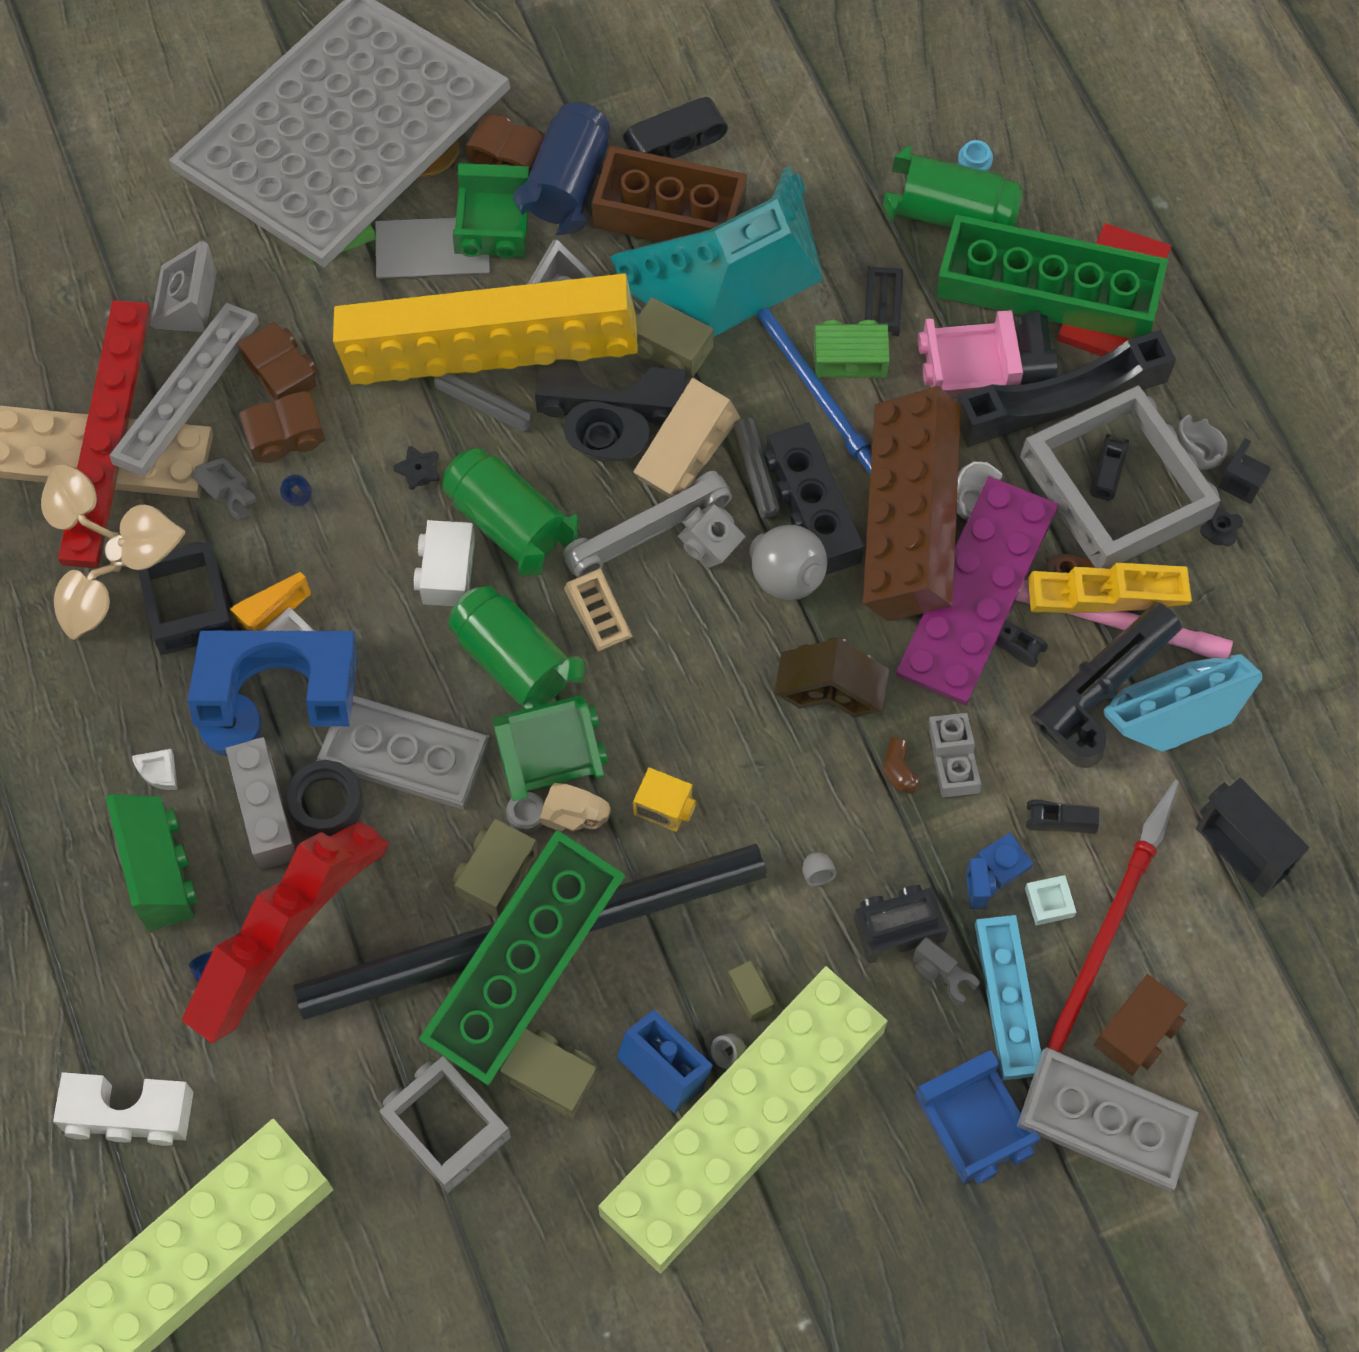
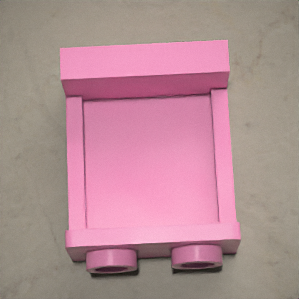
(971, 355)

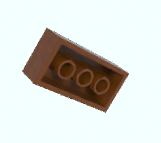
(664, 196)

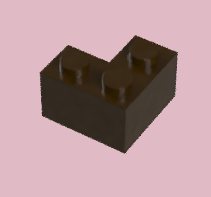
(833, 675)

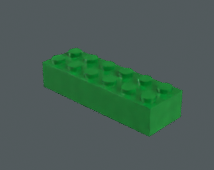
(1051, 274)
(522, 957)

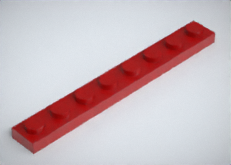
(107, 425)

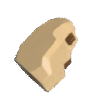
(573, 809)

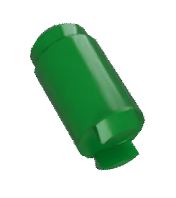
(944, 189)
(507, 509)
(512, 647)

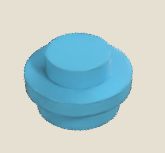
(976, 155)

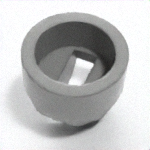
(818, 869)
(724, 1043)

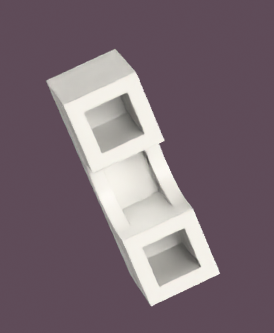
(158, 1115)

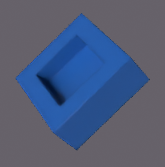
(1006, 860)
(980, 883)

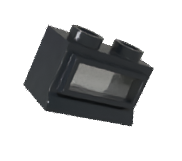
(899, 921)

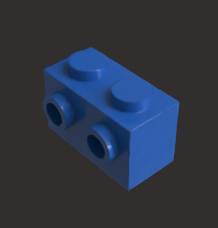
(664, 1061)

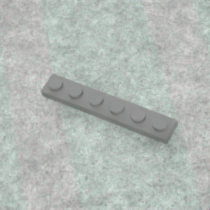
(183, 390)

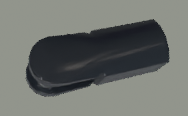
(1109, 469)
(1011, 634)
(1068, 817)

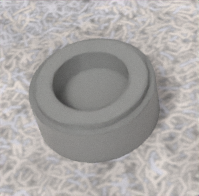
(525, 813)

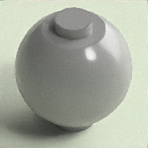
(788, 562)

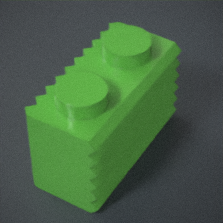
(851, 349)

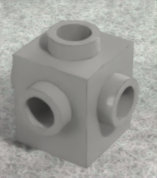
(710, 535)

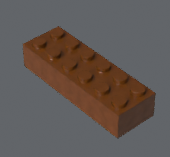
(912, 504)

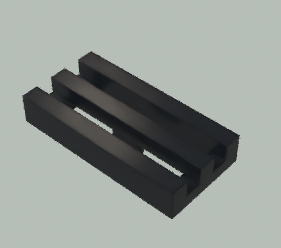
(894, 326)

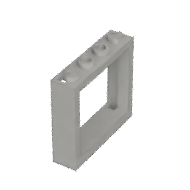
(1075, 510)

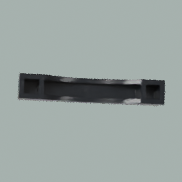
(1007, 409)

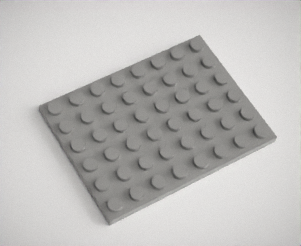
(339, 127)

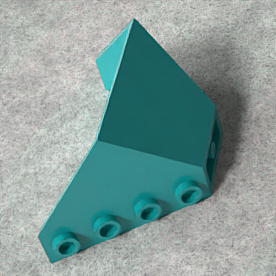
(733, 267)

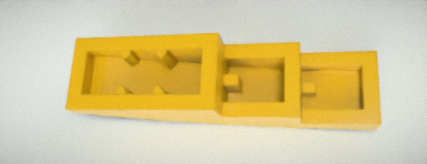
(1109, 590)

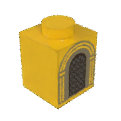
(664, 800)

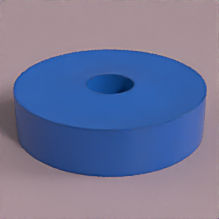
(247, 728)

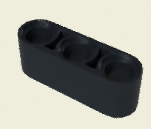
(678, 130)

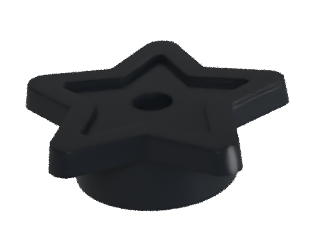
(422, 476)

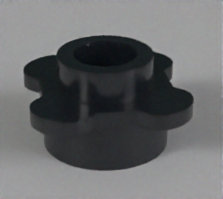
(1218, 535)

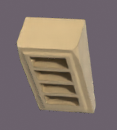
(587, 582)

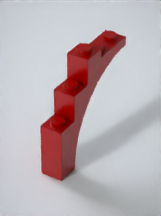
(274, 921)

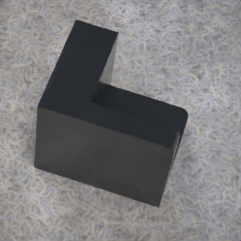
(1244, 475)

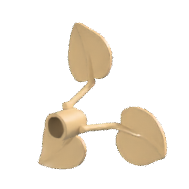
(144, 541)

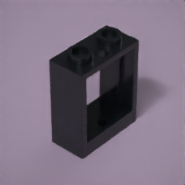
(184, 632)
(1250, 836)

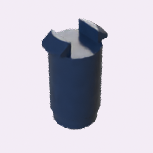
(565, 167)

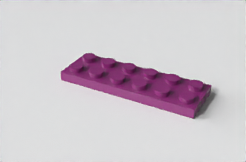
(988, 575)

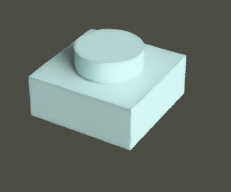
(1050, 900)

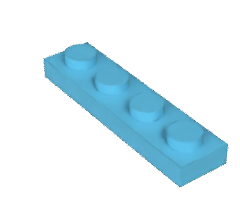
(1008, 996)

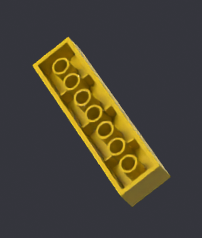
(486, 329)

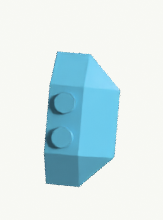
(1184, 701)

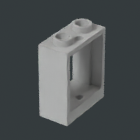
(473, 1152)

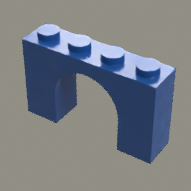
(232, 657)

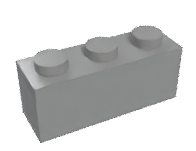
(261, 803)

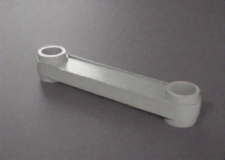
(589, 555)

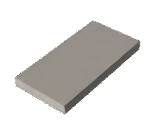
(407, 752)
(1108, 1119)

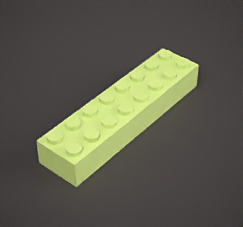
(742, 1119)
(186, 1252)

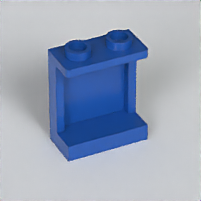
(976, 1119)

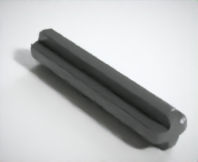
(484, 401)
(756, 468)

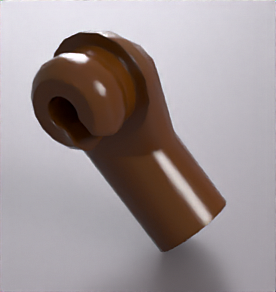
(895, 768)

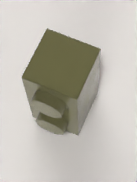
(750, 990)

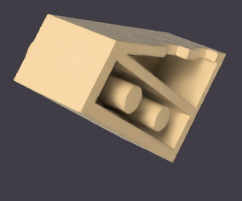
(687, 439)

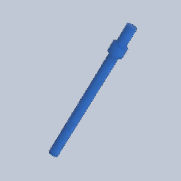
(855, 443)

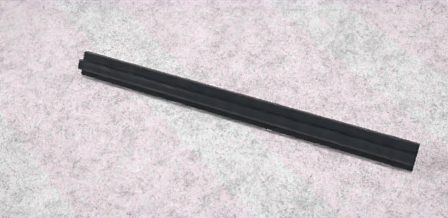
(455, 952)

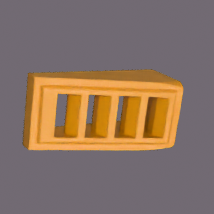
(264, 607)

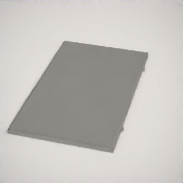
(422, 250)

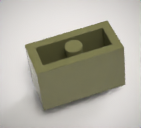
(672, 338)
(495, 868)
(549, 1072)

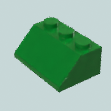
(152, 859)

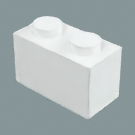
(446, 562)

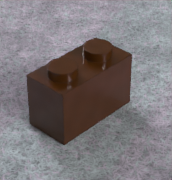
(1140, 1025)

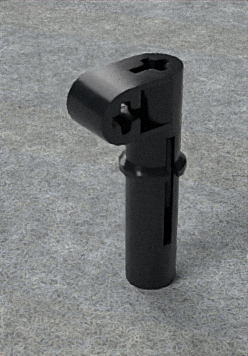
(1069, 708)

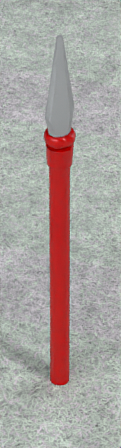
(1141, 857)

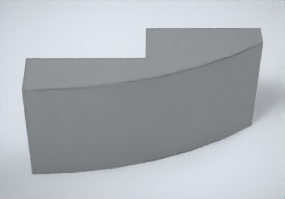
(954, 755)

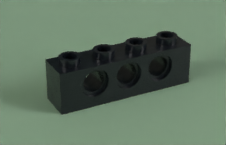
(801, 449)

